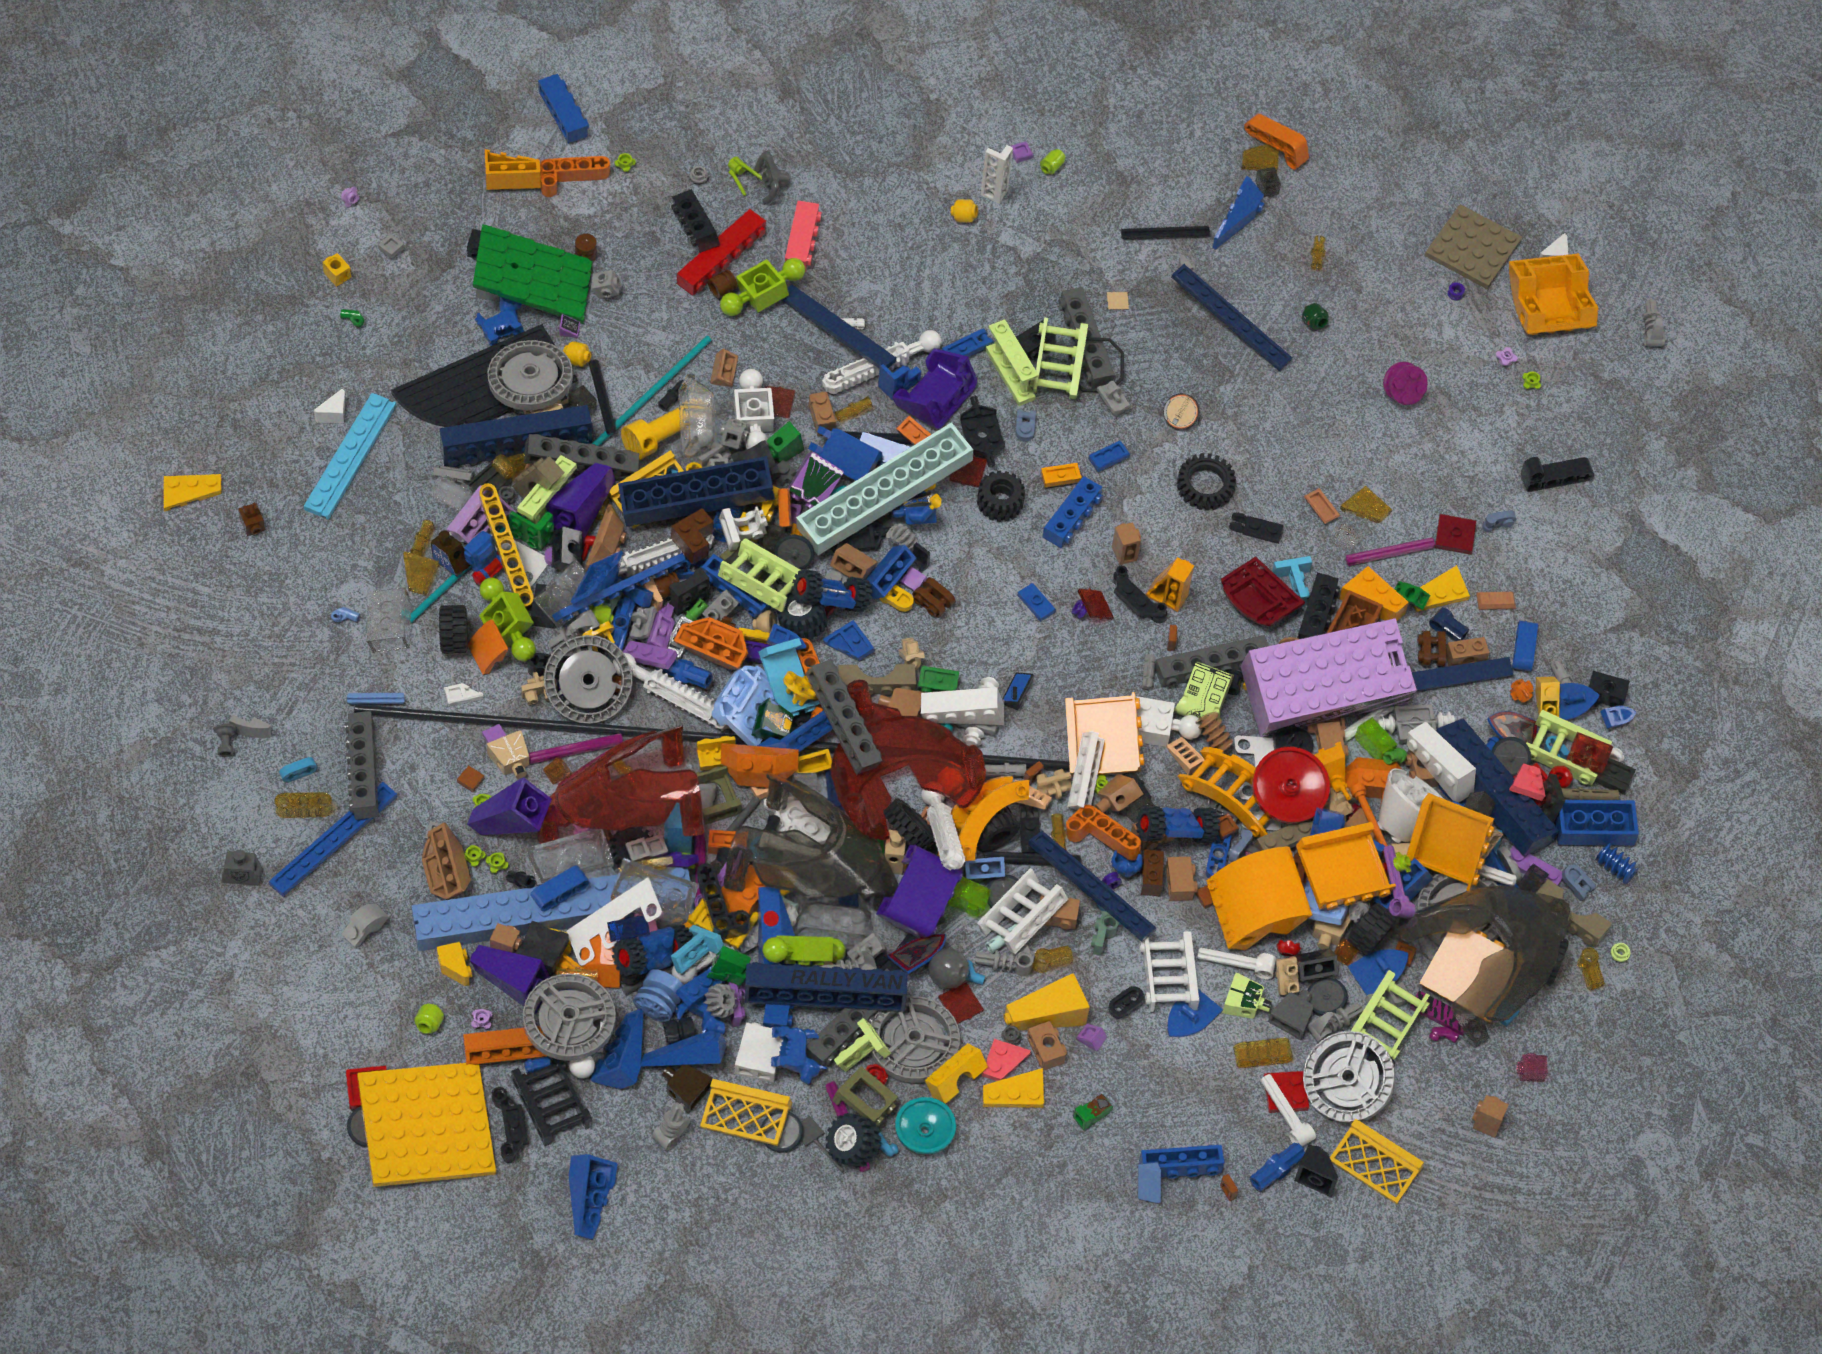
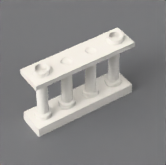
(1033, 921)
(1188, 979)

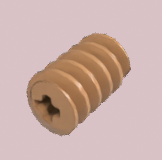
(1215, 731)

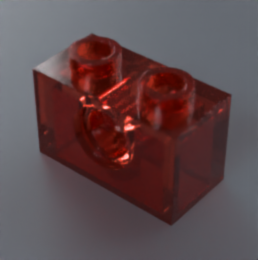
(1584, 744)

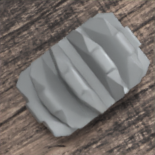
(901, 535)
(720, 1000)

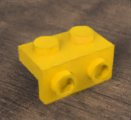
(710, 751)

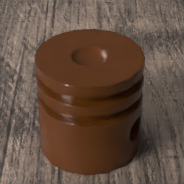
(586, 246)
(722, 284)
(663, 582)

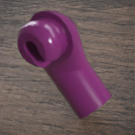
(1443, 1032)

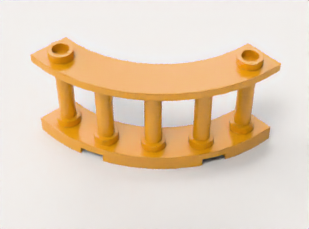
(1215, 758)
(992, 798)

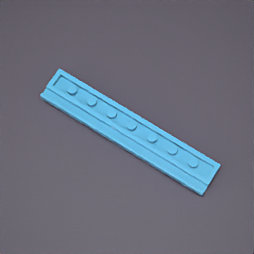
(350, 456)

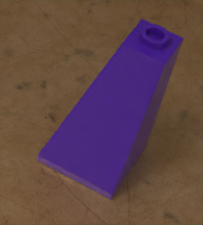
(581, 499)
(512, 810)
(509, 971)

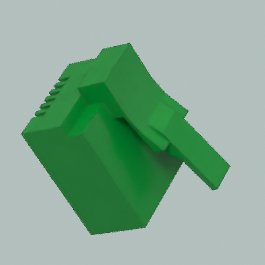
(729, 966)

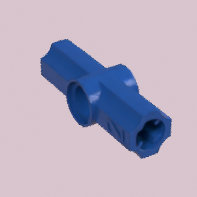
(622, 617)
(686, 672)
(1277, 1166)

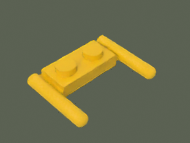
(700, 918)

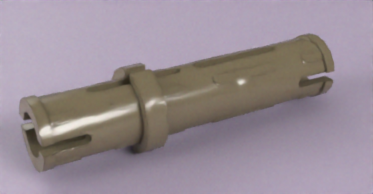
(1590, 794)

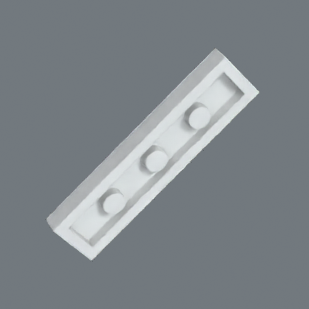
(1000, 177)
(1084, 772)

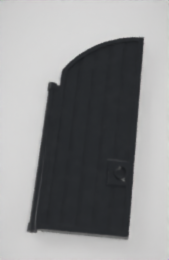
(461, 389)

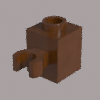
(251, 519)

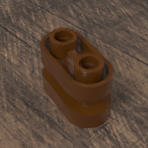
(933, 597)
(1425, 655)

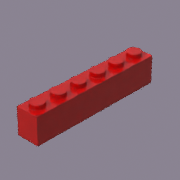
(712, 261)

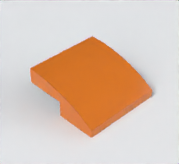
(784, 507)
(487, 646)

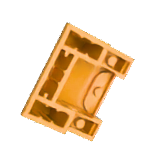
(1552, 294)
(1258, 897)

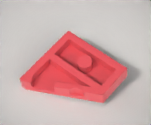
(1529, 782)
(1003, 1059)

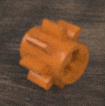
(1521, 690)

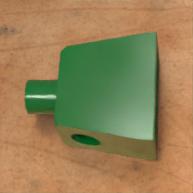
(785, 443)

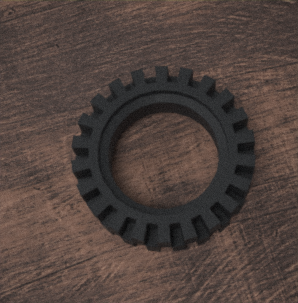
(1202, 499)
(910, 824)

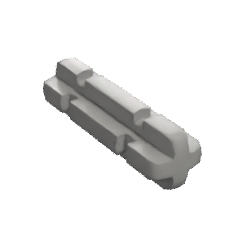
(1148, 672)

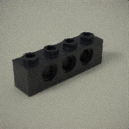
(695, 221)
(1326, 586)

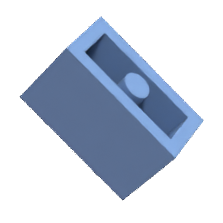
(984, 868)

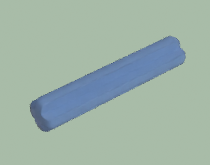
(375, 698)

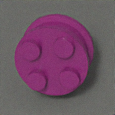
(1405, 383)

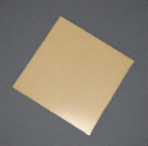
(1117, 300)

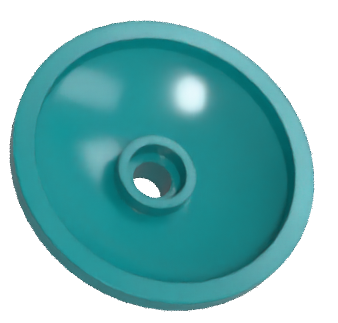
(928, 1115)

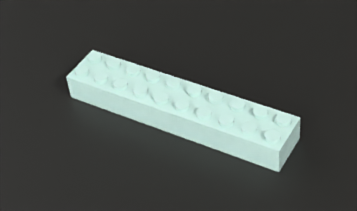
(884, 488)

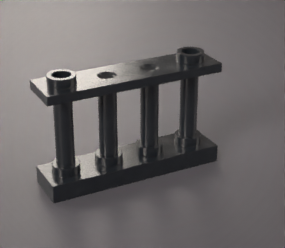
(537, 1114)

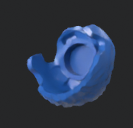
(1126, 867)

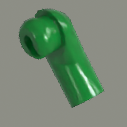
(355, 316)

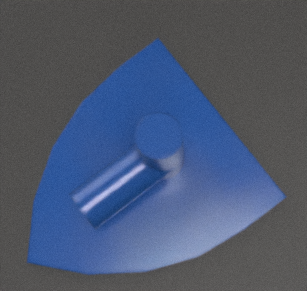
(1575, 700)

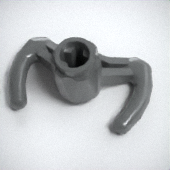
(772, 176)

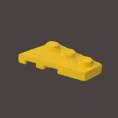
(187, 488)
(1445, 590)
(1017, 1091)

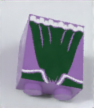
(814, 480)

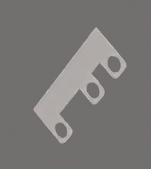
(531, 559)
(1259, 747)
(638, 896)

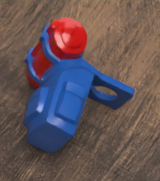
(483, 557)

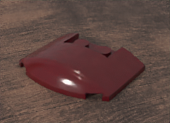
(1260, 593)

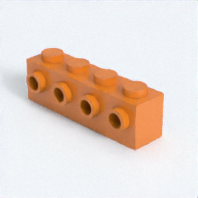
(499, 1046)

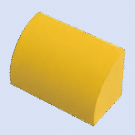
(814, 762)

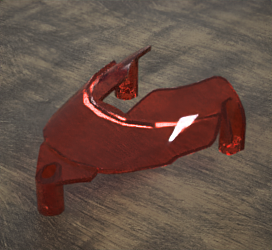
(931, 751)
(632, 800)

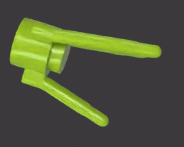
(737, 166)

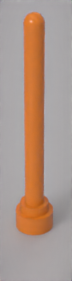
(1358, 792)

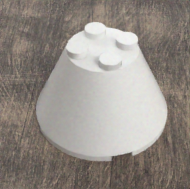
(1402, 804)

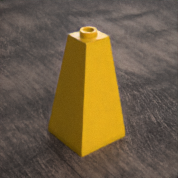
(1058, 1002)

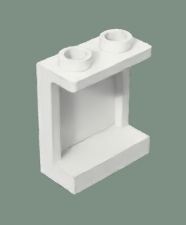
(756, 1053)

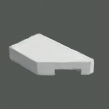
(461, 694)

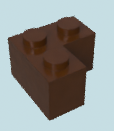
(691, 534)

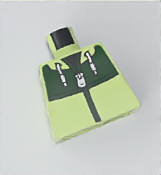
(1245, 998)

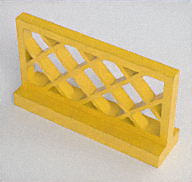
(651, 470)
(749, 1095)
(1386, 1147)

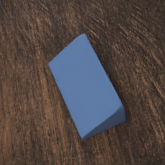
(1149, 1182)

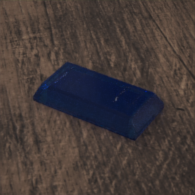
(628, 928)

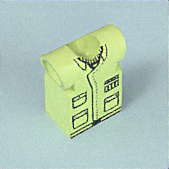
(1204, 691)

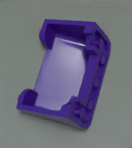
(941, 390)

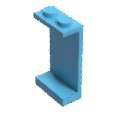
(777, 662)

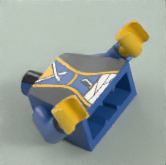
(920, 508)

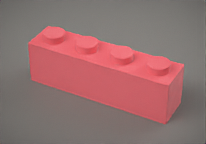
(803, 231)

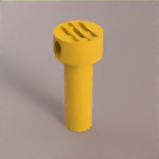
(644, 436)

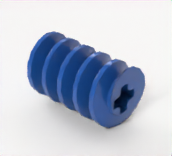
(1617, 863)

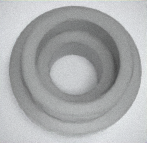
(701, 171)

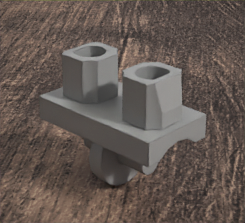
(1113, 397)
(716, 451)
(721, 606)
(643, 622)
(871, 942)

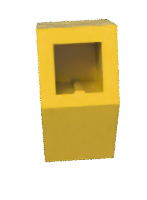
(1547, 694)
(452, 962)

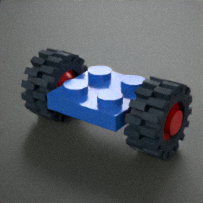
(811, 588)
(1198, 825)
(650, 950)

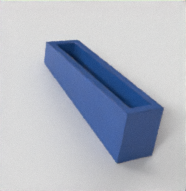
(639, 595)

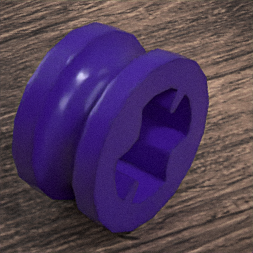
(1456, 296)
(1079, 609)
(1112, 880)

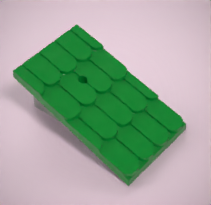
(531, 274)

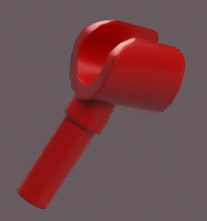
(589, 541)

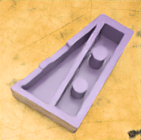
(472, 519)

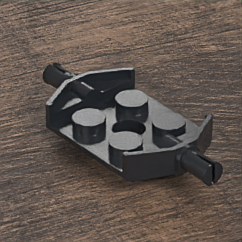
(982, 419)
(867, 537)

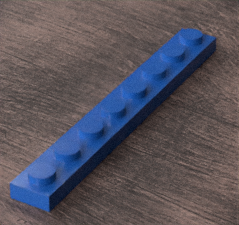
(613, 591)
(326, 845)

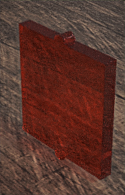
(782, 401)
(971, 473)
(1095, 604)
(961, 1003)

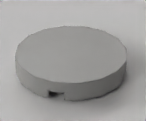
(1511, 865)

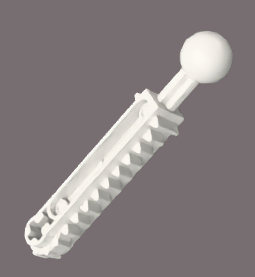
(863, 370)
(651, 556)
(673, 691)
(943, 830)
(748, 943)

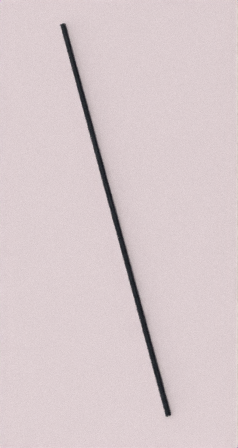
(631, 731)

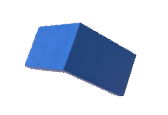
(901, 378)

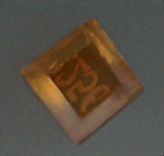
(557, 770)
(1346, 952)

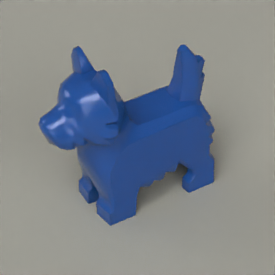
(503, 323)
(709, 1022)
(794, 1052)

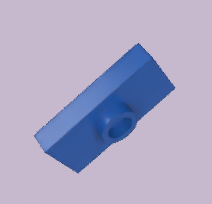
(1109, 456)
(1036, 602)

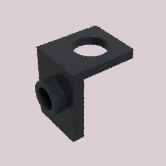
(922, 557)

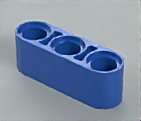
(1525, 645)
(560, 888)

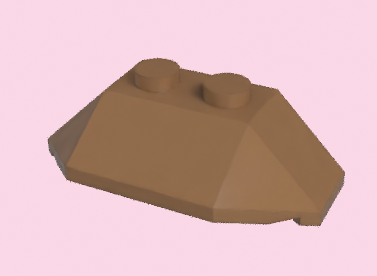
(608, 538)
(445, 863)

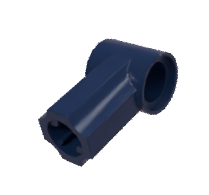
(1445, 621)

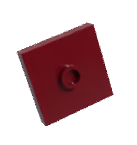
(1455, 534)

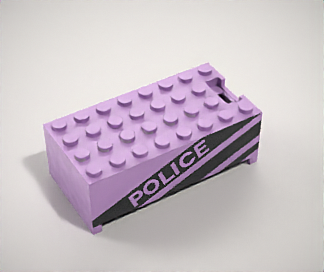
(1327, 677)

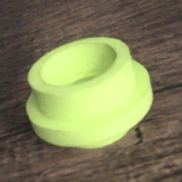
(1620, 947)

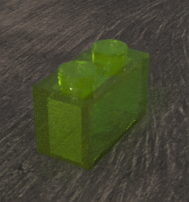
(1374, 739)
(970, 897)

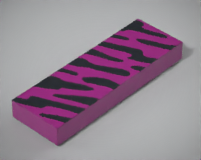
(1439, 1013)

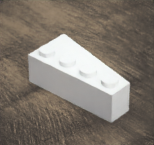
(964, 706)
(1442, 762)

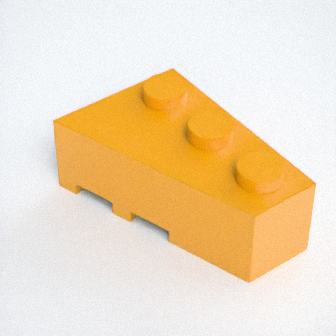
(511, 172)
(1172, 584)
(1375, 588)
(1333, 761)

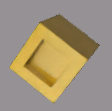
(337, 275)

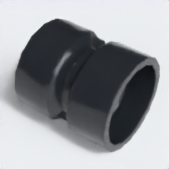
(678, 1031)

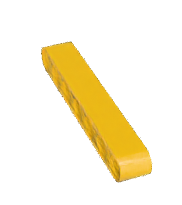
(505, 537)

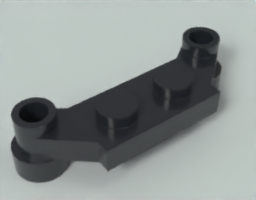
(1136, 599)
(513, 1124)

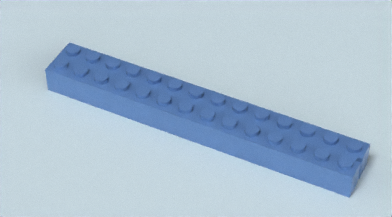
(475, 917)

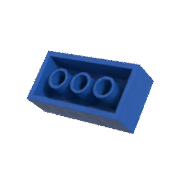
(1597, 822)

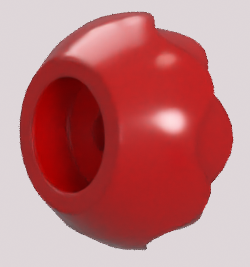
(1565, 773)
(1288, 948)
(877, 1071)

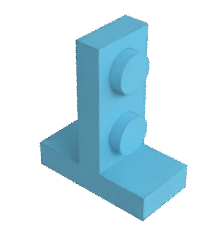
(1294, 570)
(696, 948)

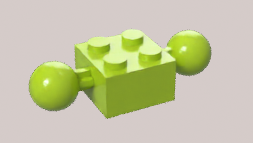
(762, 286)
(509, 616)
(803, 949)

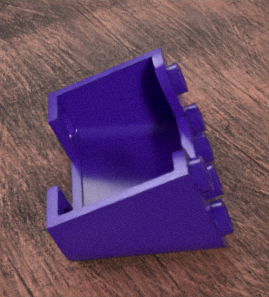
(920, 894)

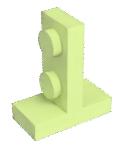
(862, 1047)

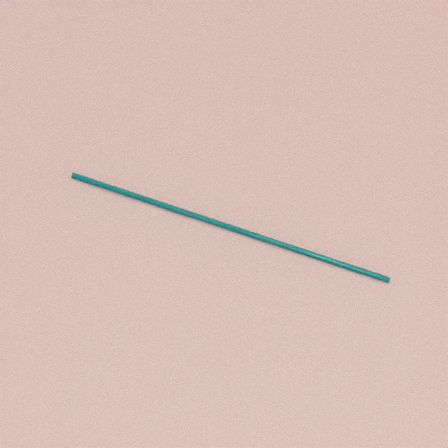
(600, 440)

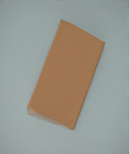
(724, 368)

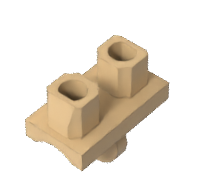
(910, 652)
(533, 688)
(1055, 784)
(1339, 803)
(1287, 975)

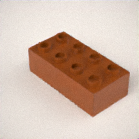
(1355, 612)

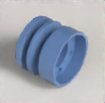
(658, 995)

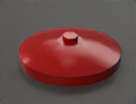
(1290, 785)

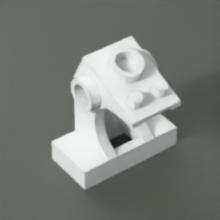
(754, 520)

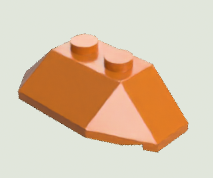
(713, 642)
(751, 763)
(1371, 773)
(746, 899)
(607, 973)

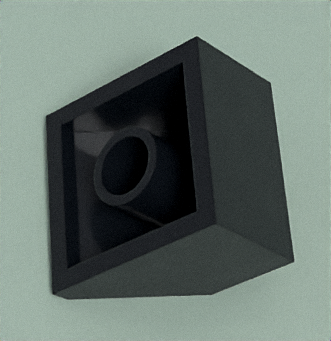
(1317, 1171)

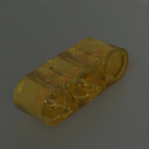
(312, 809)
(1263, 1052)

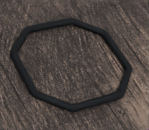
(1121, 362)

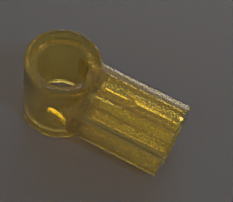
(509, 465)
(1053, 958)
(1591, 970)

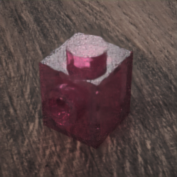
(1532, 1067)

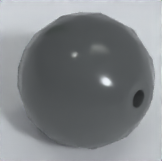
(948, 968)

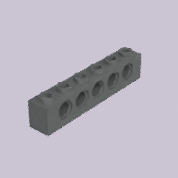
(1078, 311)
(610, 456)
(1184, 662)
(834, 710)
(362, 765)
(829, 1035)

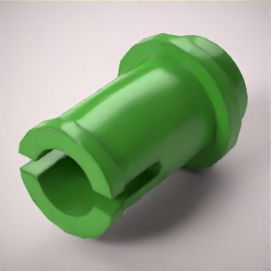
(696, 610)
(1397, 755)

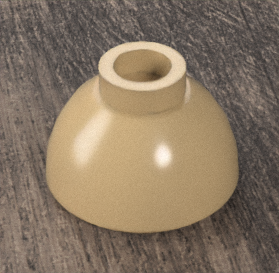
(764, 621)

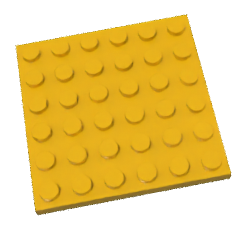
(426, 1124)

